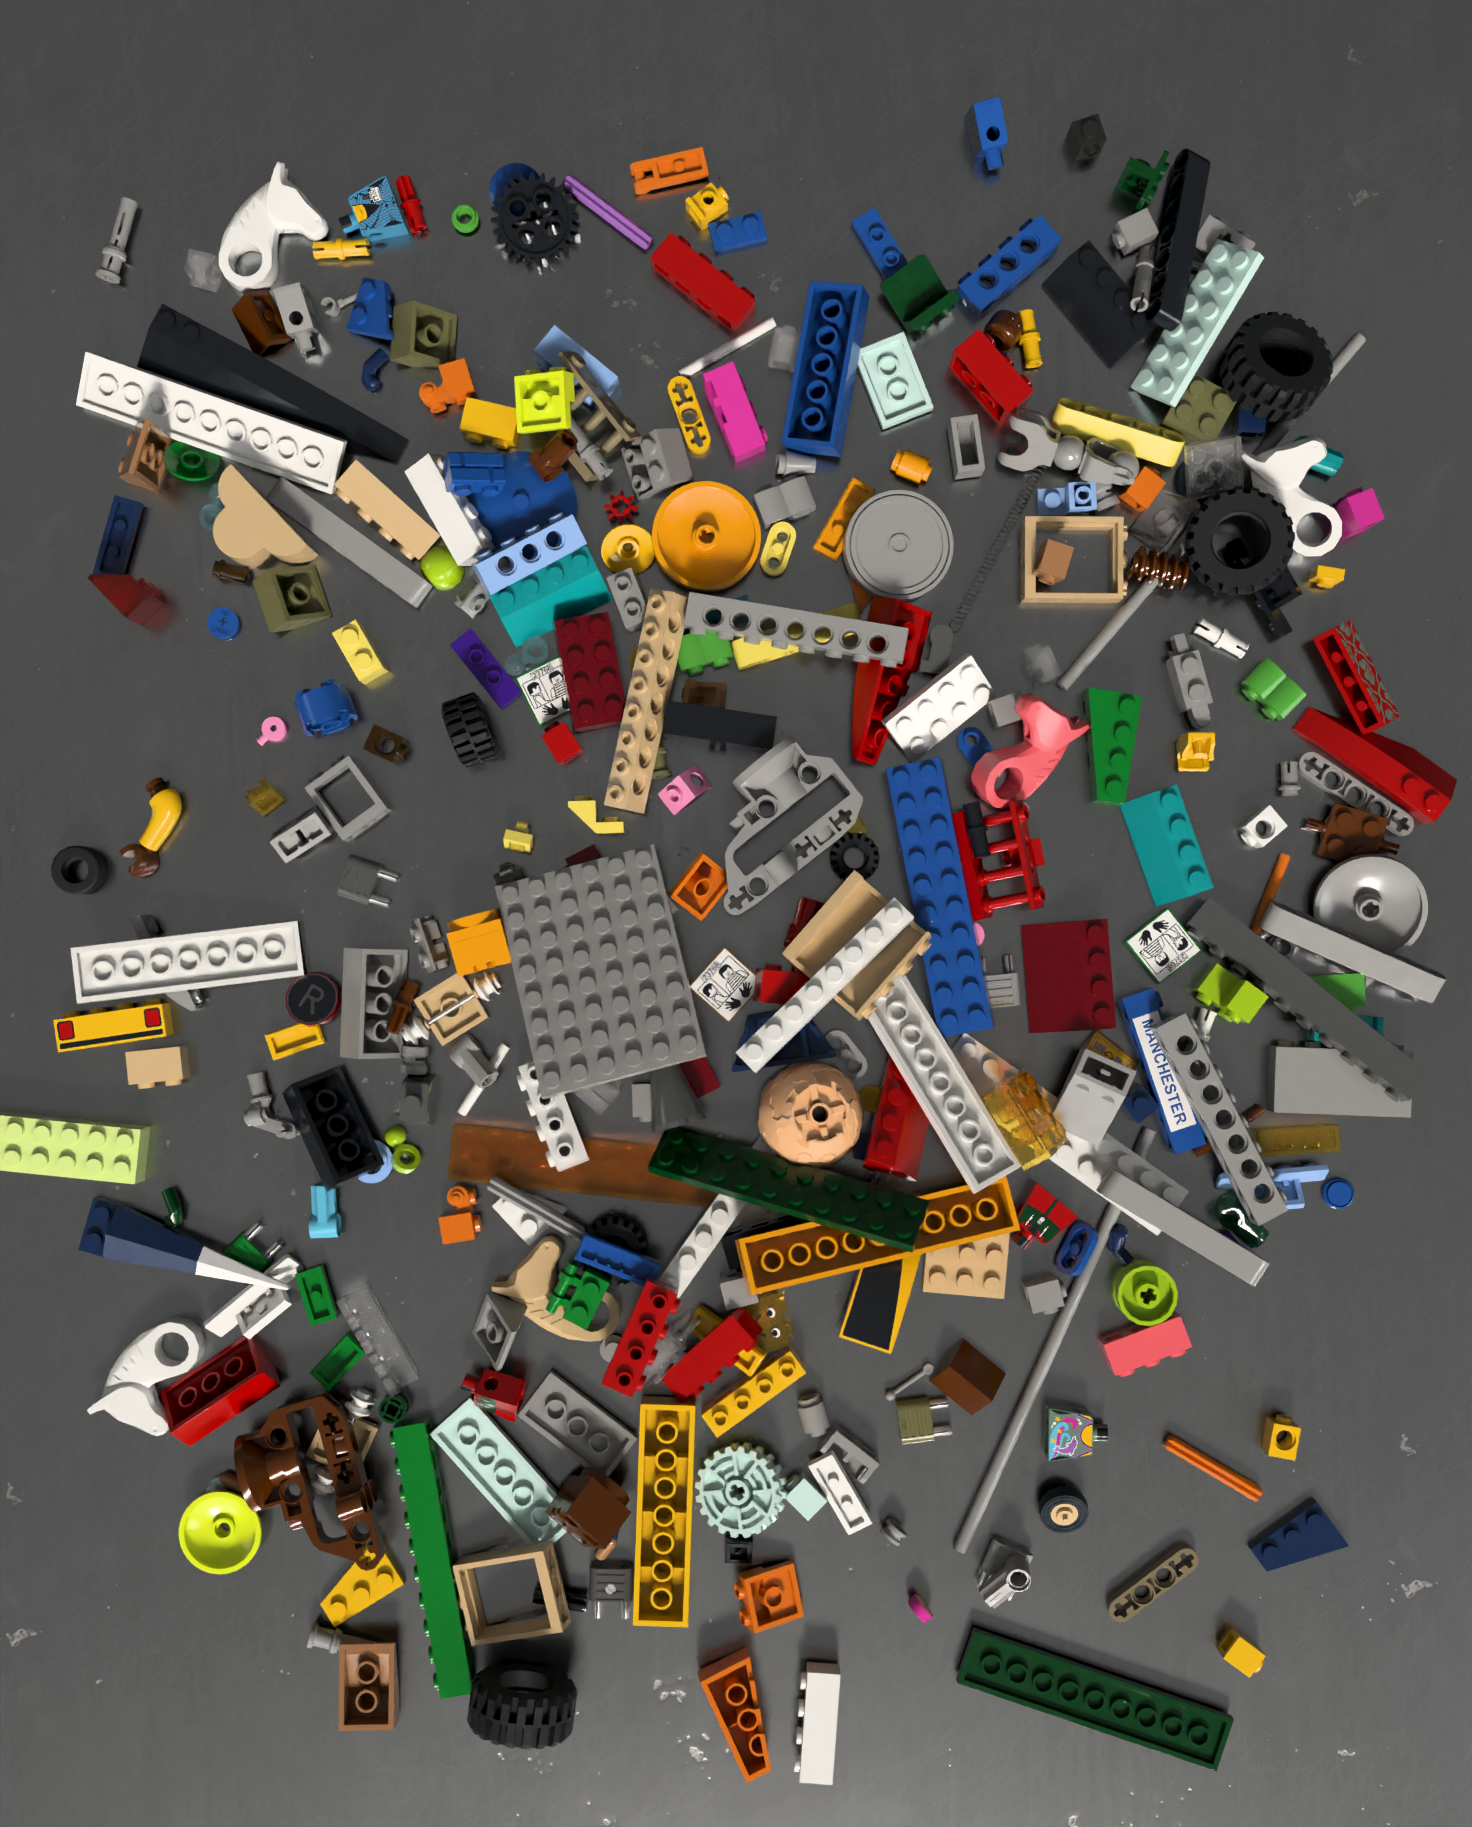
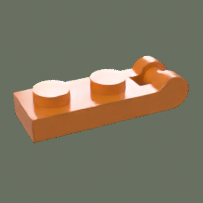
(669, 170)

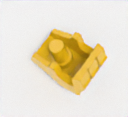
(1195, 751)

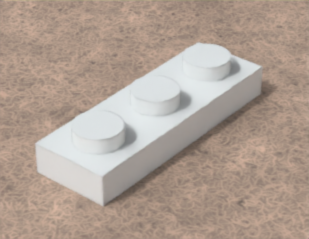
(840, 1492)

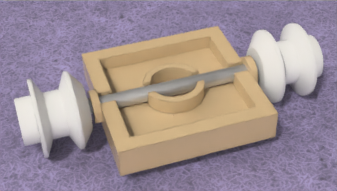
(451, 1008)
(364, 1431)

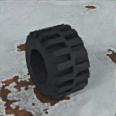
(469, 729)
(620, 1227)

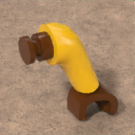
(165, 813)

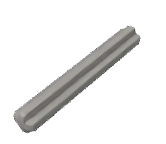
(535, 1208)

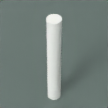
(475, 1091)

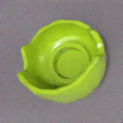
(440, 568)

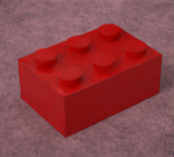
(990, 376)

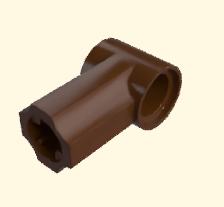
(550, 458)

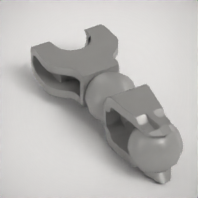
(1095, 460)

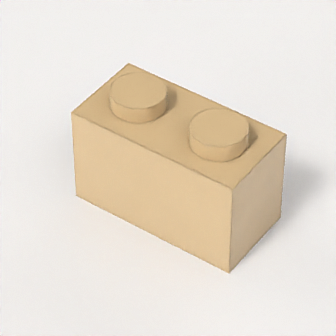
(157, 1065)

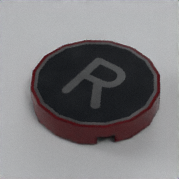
(313, 999)

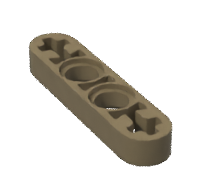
(1156, 1587)

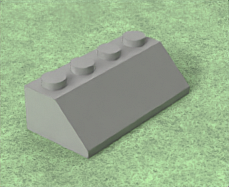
(368, 988)

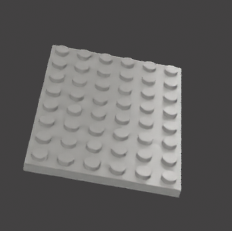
(599, 972)

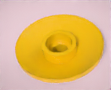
(638, 556)

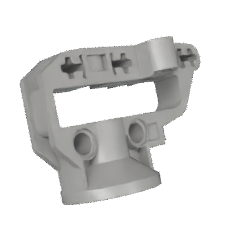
(779, 780)

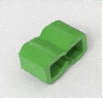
(701, 651)
(1272, 689)

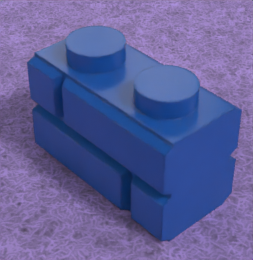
(474, 473)

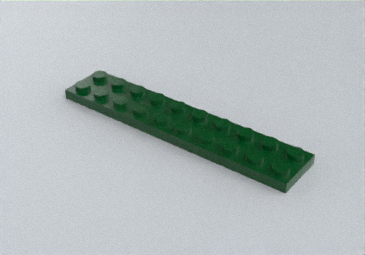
(790, 1187)
(1094, 1699)

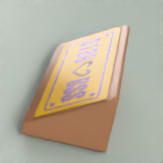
(1106, 1047)

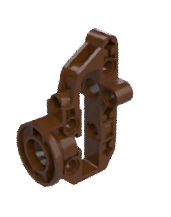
(269, 1466)

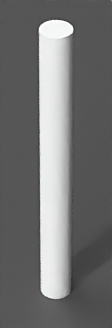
(727, 348)

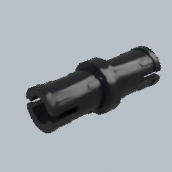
(976, 829)

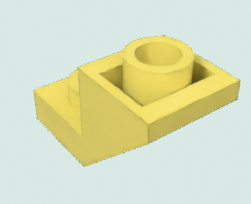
(588, 812)

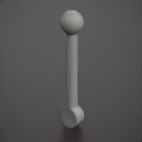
(927, 1369)

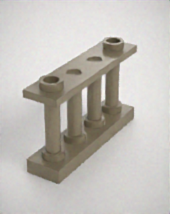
(607, 408)

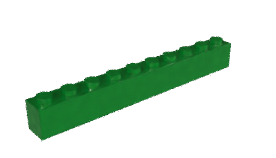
(434, 1556)

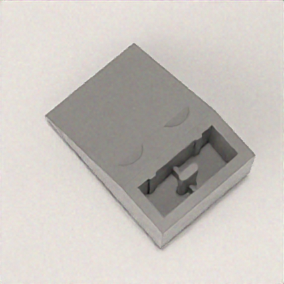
(1092, 1095)

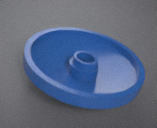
(524, 502)

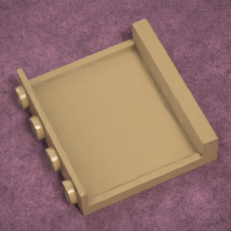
(836, 925)

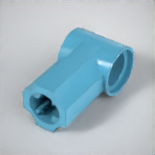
(324, 1220)

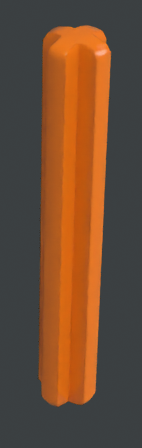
(1213, 1467)

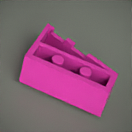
(734, 412)

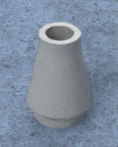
(793, 463)

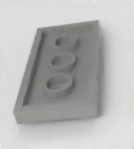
(577, 1425)

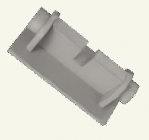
(472, 598)
(429, 954)

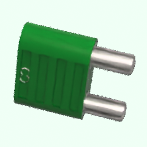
(248, 1252)

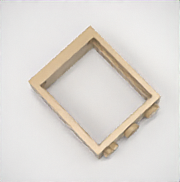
(1118, 558)
(551, 1586)

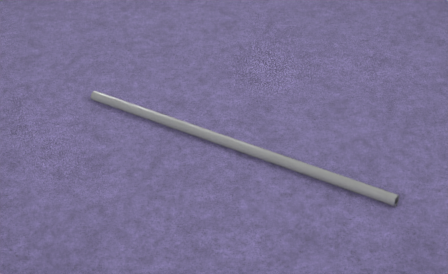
(1179, 547)
(1042, 1366)

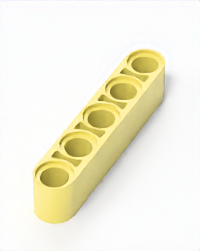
(1129, 434)
(749, 655)

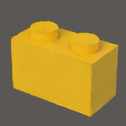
(489, 423)

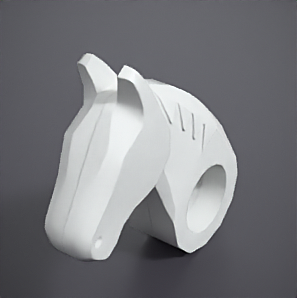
(257, 225)
(1280, 474)
(131, 1387)

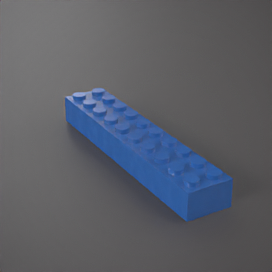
(940, 896)

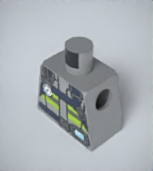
(295, 303)

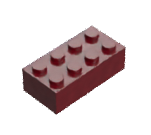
(590, 671)

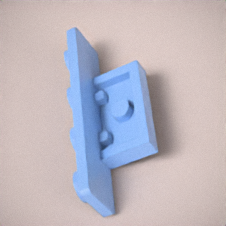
(1288, 1180)

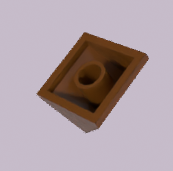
(968, 1378)

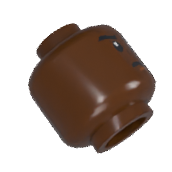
(1005, 329)

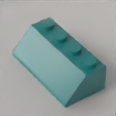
(550, 594)
(1166, 845)

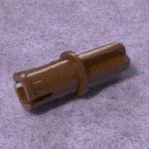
(402, 1006)

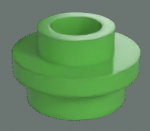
(459, 213)

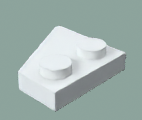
(523, 1223)

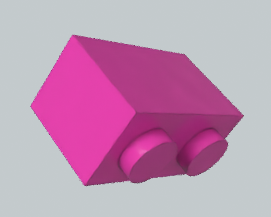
(1358, 511)

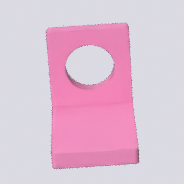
(683, 790)

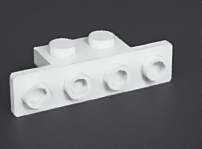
(256, 1304)

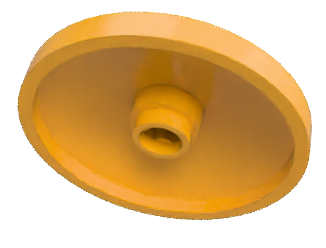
(706, 536)

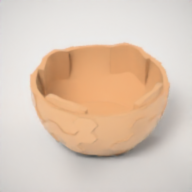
(788, 1119)

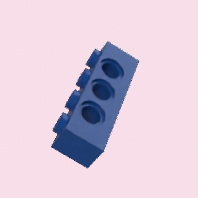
(1044, 243)

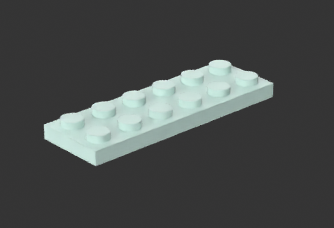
(1206, 310)
(499, 1471)

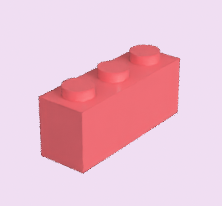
(1145, 1345)

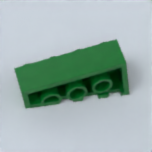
(1110, 742)

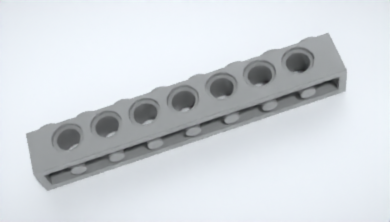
(701, 605)
(1272, 1200)

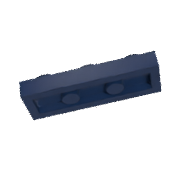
(118, 536)

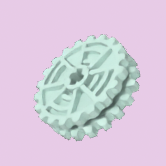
(744, 1511)

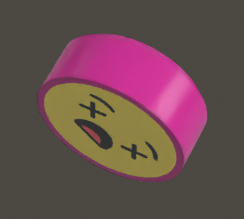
(920, 1608)

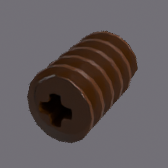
(1159, 567)

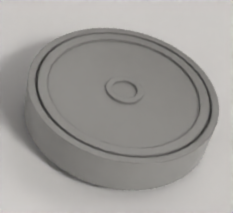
(898, 545)

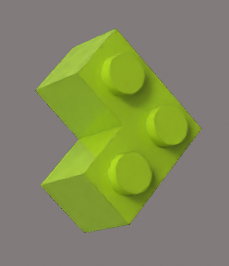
(1234, 997)

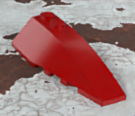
(881, 687)
(1383, 763)

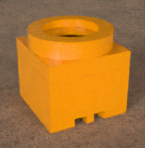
(478, 942)

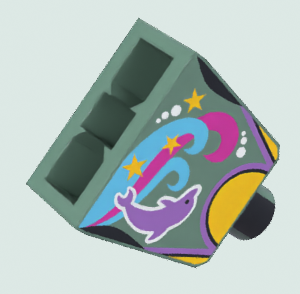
(1070, 1432)

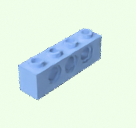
(569, 539)

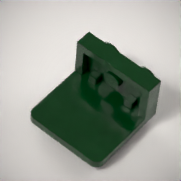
(918, 294)

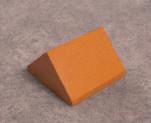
(700, 886)

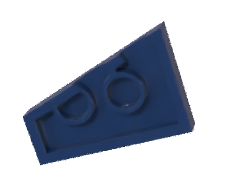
(1298, 1538)

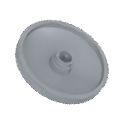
(1373, 900)

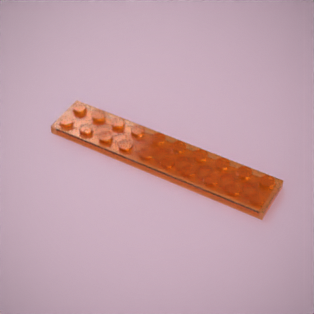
(521, 1160)

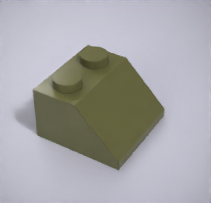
(422, 335)
(291, 597)

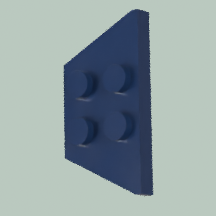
(805, 1046)

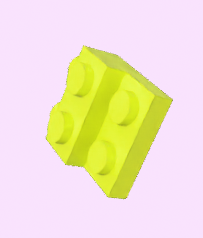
(544, 400)

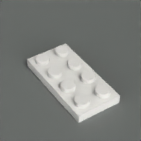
(939, 707)

